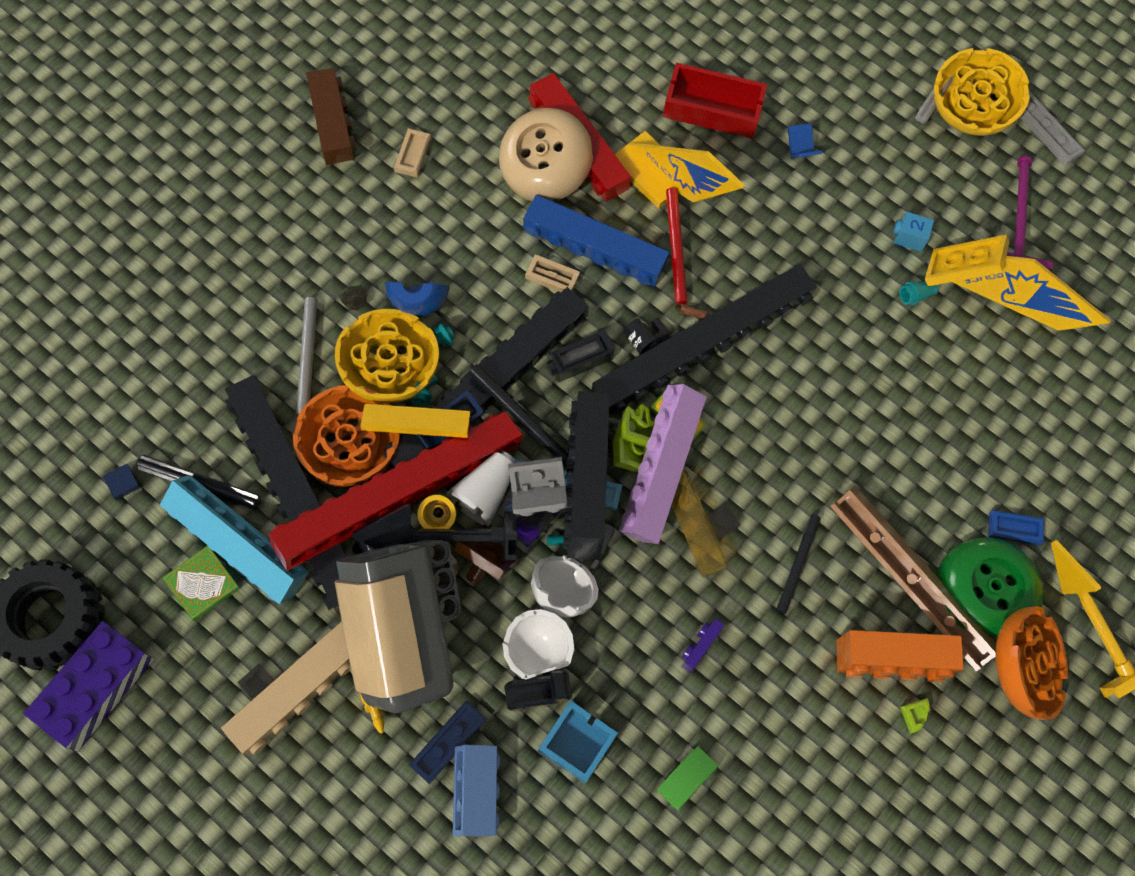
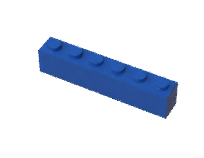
(595, 241)

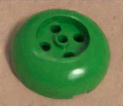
(961, 573)

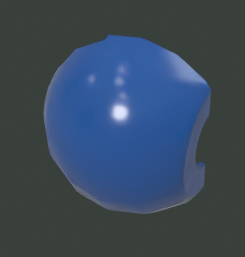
(417, 299)

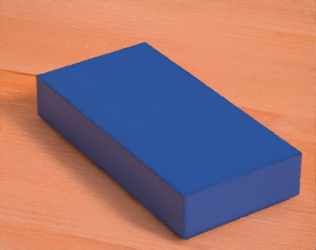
(1016, 527)

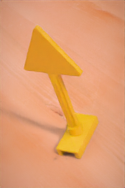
(1078, 581)

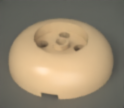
(565, 168)

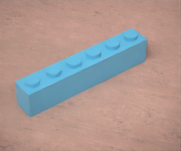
(231, 538)

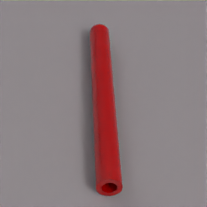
(676, 246)

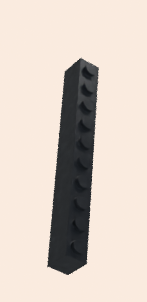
(706, 338)
(509, 362)
(284, 472)

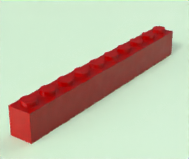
(385, 492)

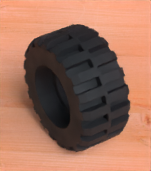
(79, 622)

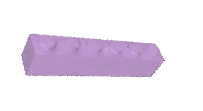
(662, 464)

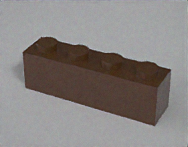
(330, 116)

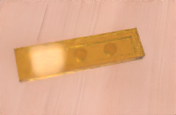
(697, 528)

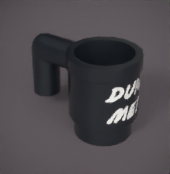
(642, 337)

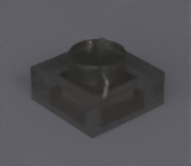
(723, 522)

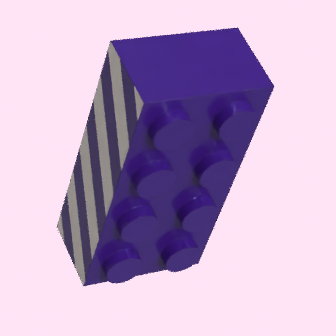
(88, 687)

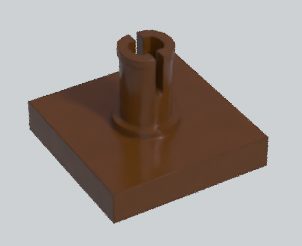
(485, 558)

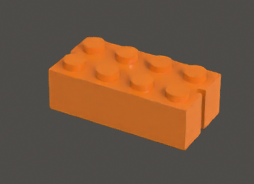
(899, 654)

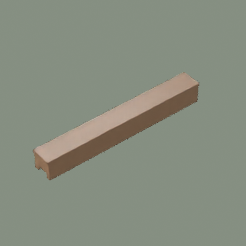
(913, 575)

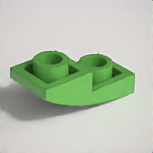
(687, 778)

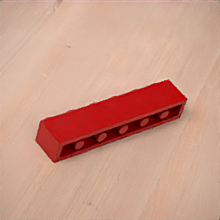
(606, 173)

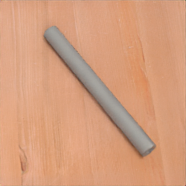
(307, 353)

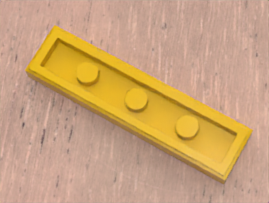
(415, 420)

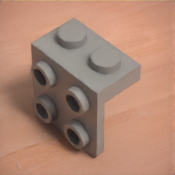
(538, 486)

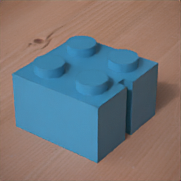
(575, 743)

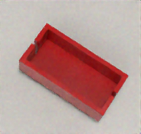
(714, 100)

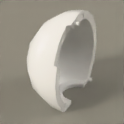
(563, 586)
(537, 643)

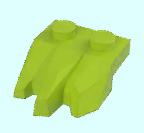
(632, 438)

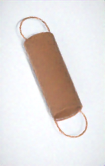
(693, 312)

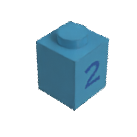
(912, 231)

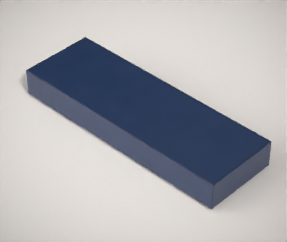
(441, 747)

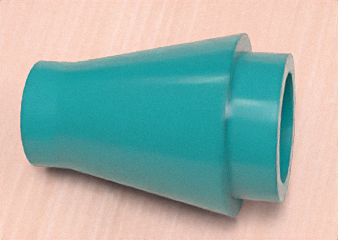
(915, 292)

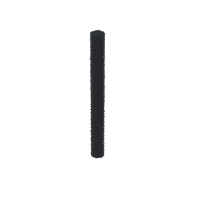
(798, 564)

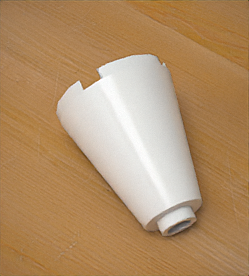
(483, 488)

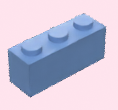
(475, 790)

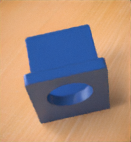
(801, 141)

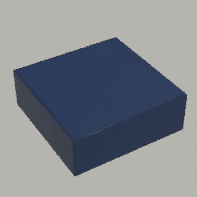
(121, 481)

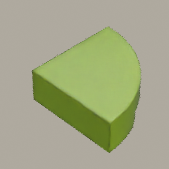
(916, 714)

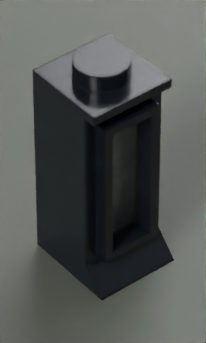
(580, 356)

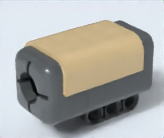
(397, 622)

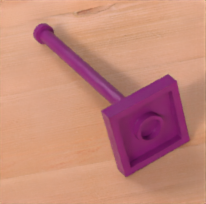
(1024, 163)

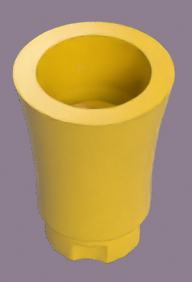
(427, 509)

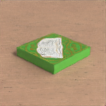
(201, 583)

